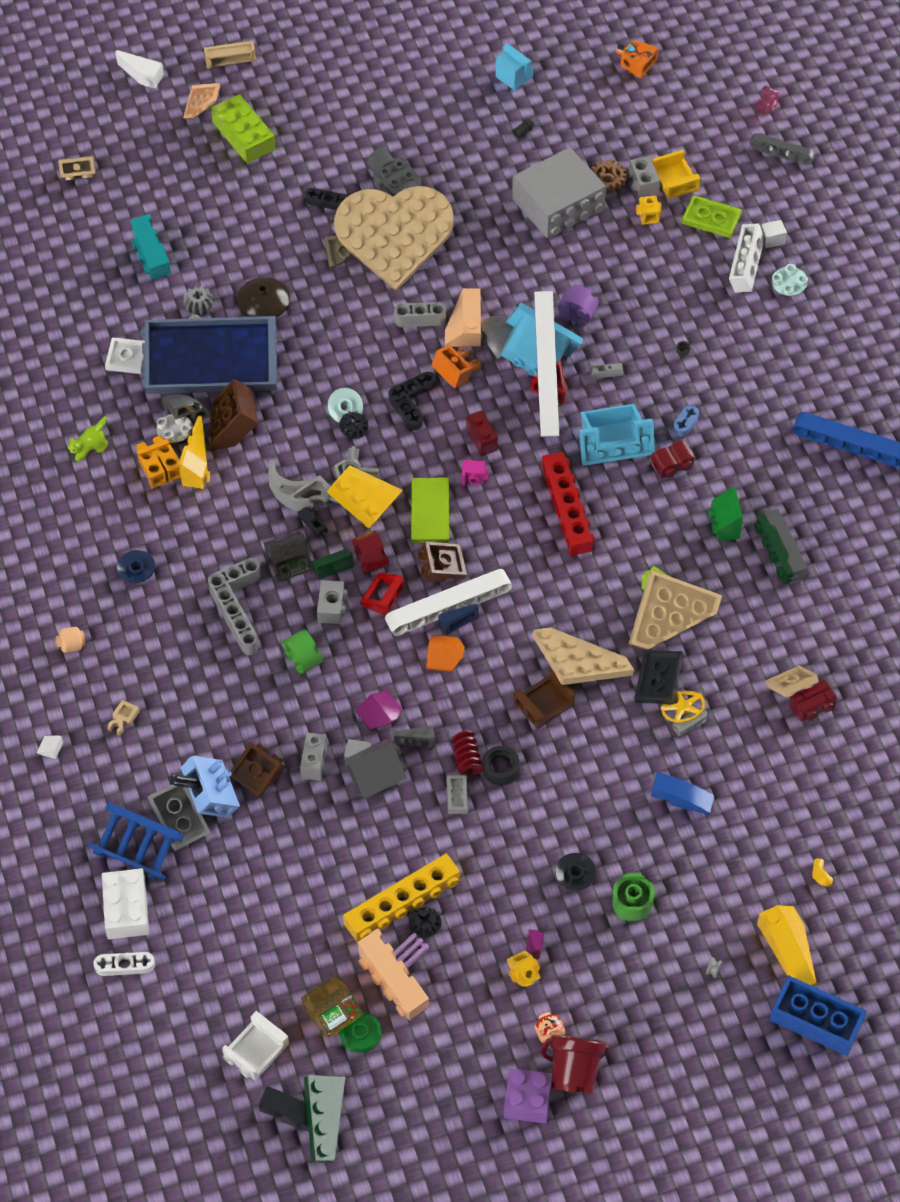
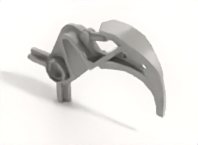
(296, 492)

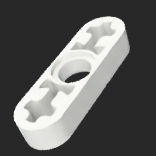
(138, 956)

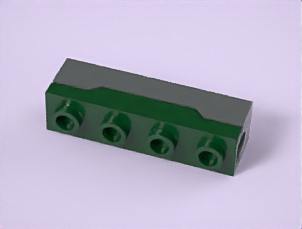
(781, 546)

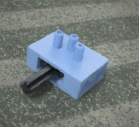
(208, 786)

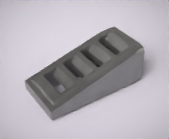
(416, 737)

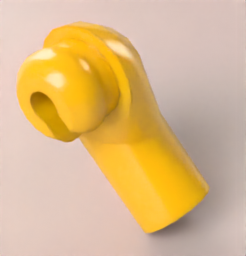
(819, 874)

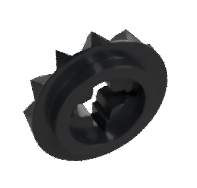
(350, 431)
(425, 930)

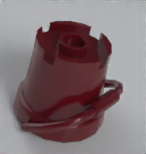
(574, 1062)

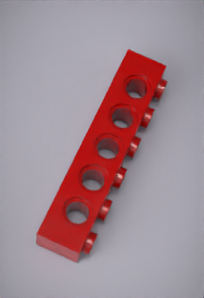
(567, 503)

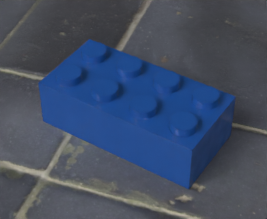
(818, 1015)

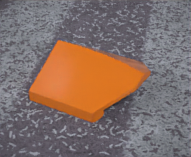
(444, 653)

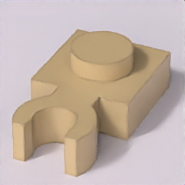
(123, 715)

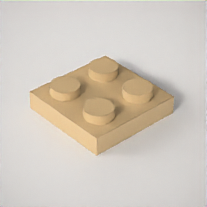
(792, 681)

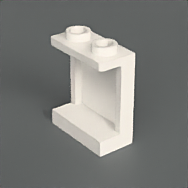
(256, 1047)

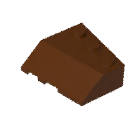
(231, 416)

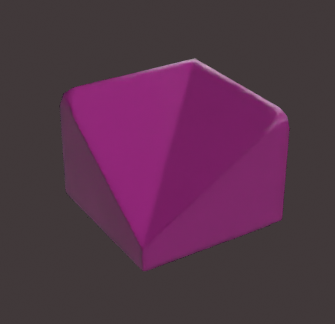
(535, 943)

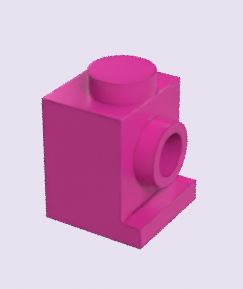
(474, 472)

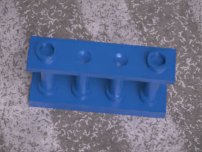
(134, 821)

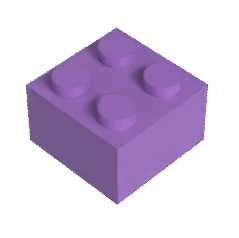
(527, 1095)

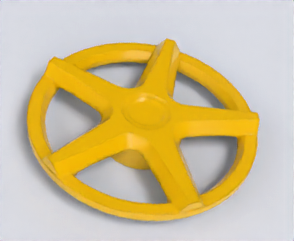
(684, 707)

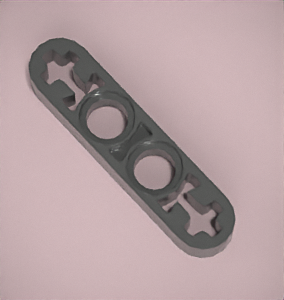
(805, 155)

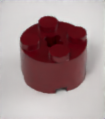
(370, 552)

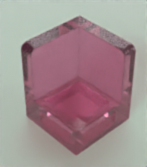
(768, 100)

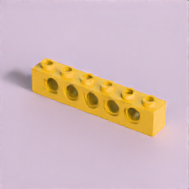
(389, 898)

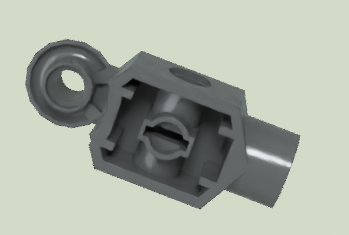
(391, 173)

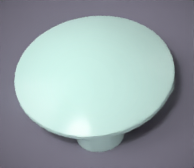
(789, 280)

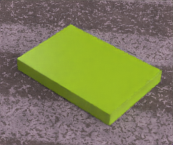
(711, 216)

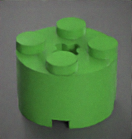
(302, 651)
(633, 897)

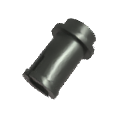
(524, 127)

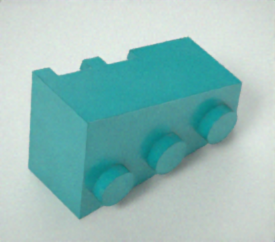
(149, 247)

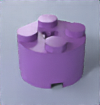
(577, 305)

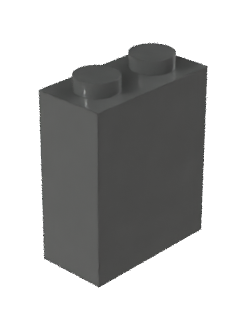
(375, 768)

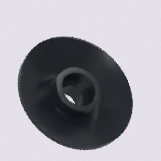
(578, 864)

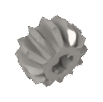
(198, 300)

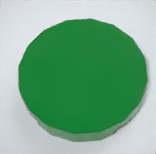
(361, 1034)

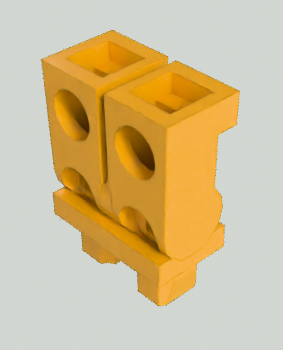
(157, 461)

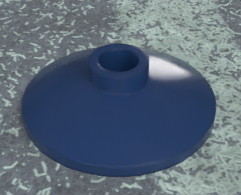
(136, 560)

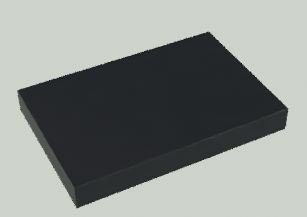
(658, 677)

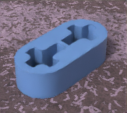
(689, 422)

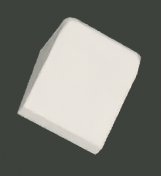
(50, 746)

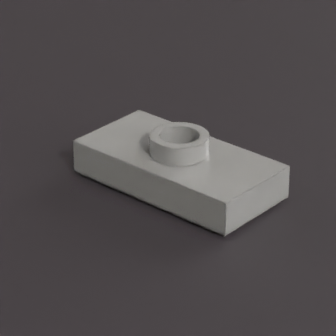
(457, 794)

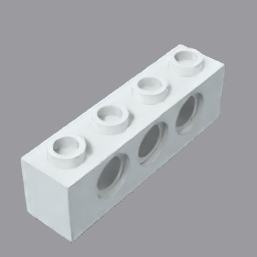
(746, 258)

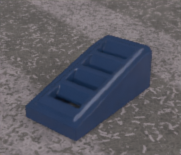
(454, 619)

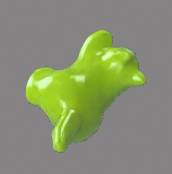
(91, 439)

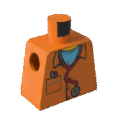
(637, 57)

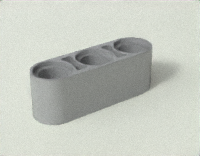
(420, 314)

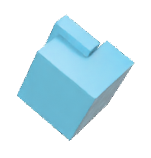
(513, 67)

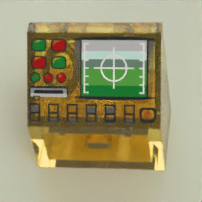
(331, 1006)

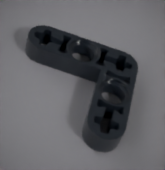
(406, 396)

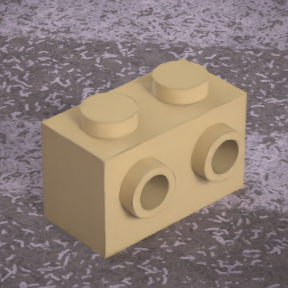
(77, 166)

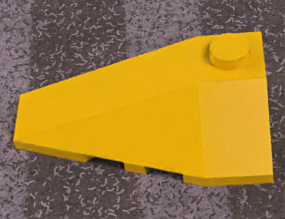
(193, 459)
(788, 940)

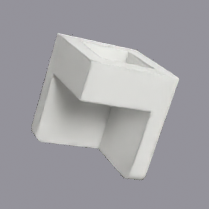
(774, 233)

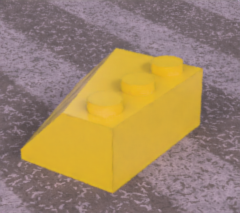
(363, 495)

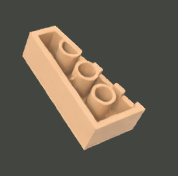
(392, 975)

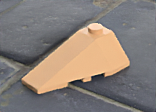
(201, 99)
(465, 321)

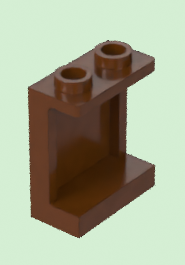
(545, 700)

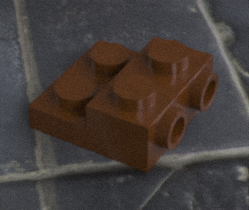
(441, 561)
(257, 769)

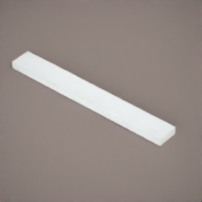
(546, 364)

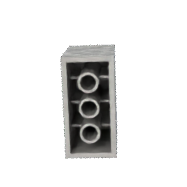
(558, 192)

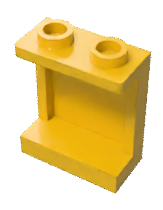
(675, 174)

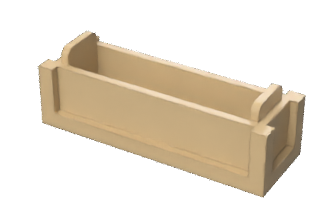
(229, 54)

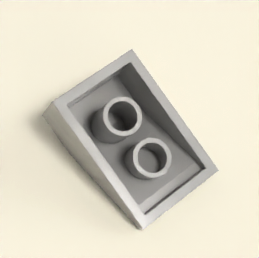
(177, 810)

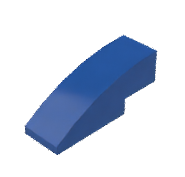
(682, 794)

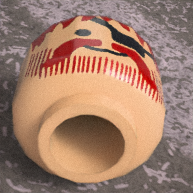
(549, 1025)

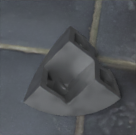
(497, 332)
(183, 405)

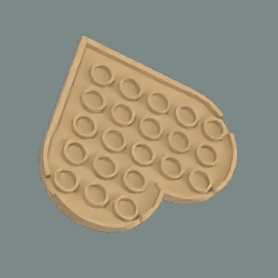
(394, 232)

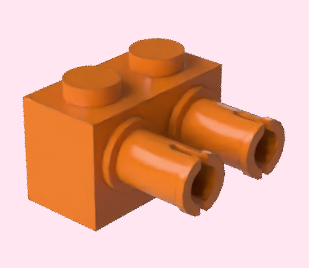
(453, 366)

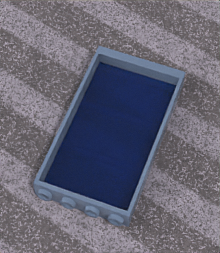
(209, 354)

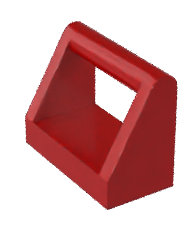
(386, 603)

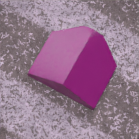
(379, 710)

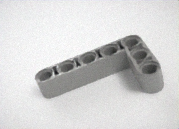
(226, 586)

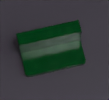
(333, 563)

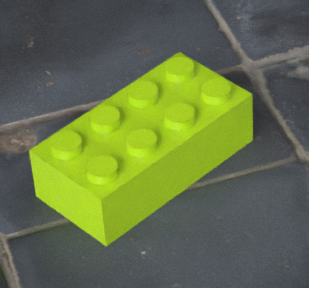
(243, 128)

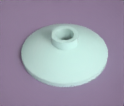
(344, 396)

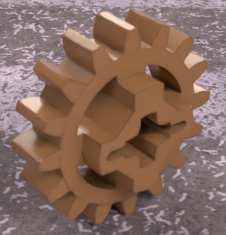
(608, 175)

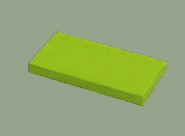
(430, 510)

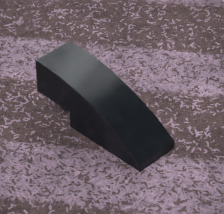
(285, 1107)

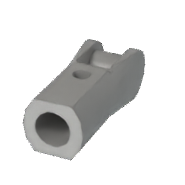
(602, 371)
(684, 727)

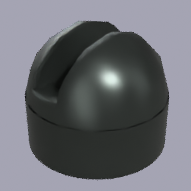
(681, 346)

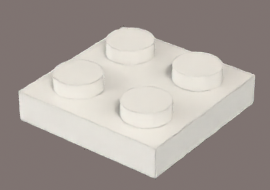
(125, 356)

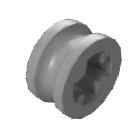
(713, 967)

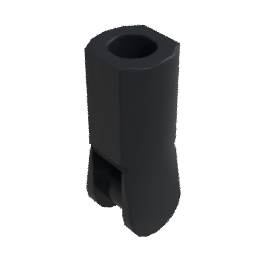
(311, 521)

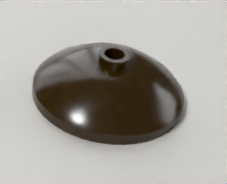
(263, 297)

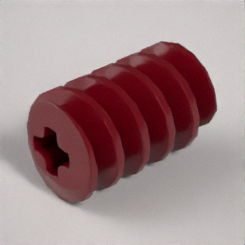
(467, 753)

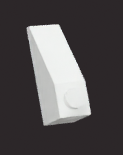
(141, 69)

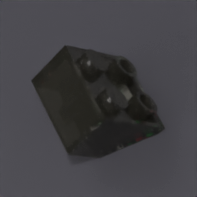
(288, 556)

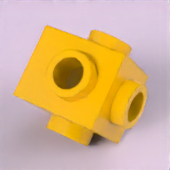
(649, 209)
(523, 968)

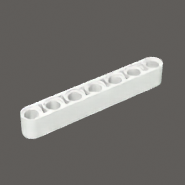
(465, 594)

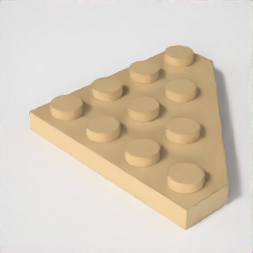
(670, 608)
(579, 660)

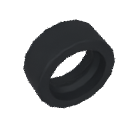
(505, 752)

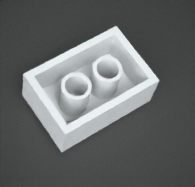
(125, 903)

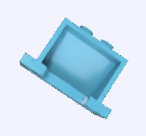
(521, 343)
(615, 435)

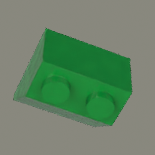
(726, 515)

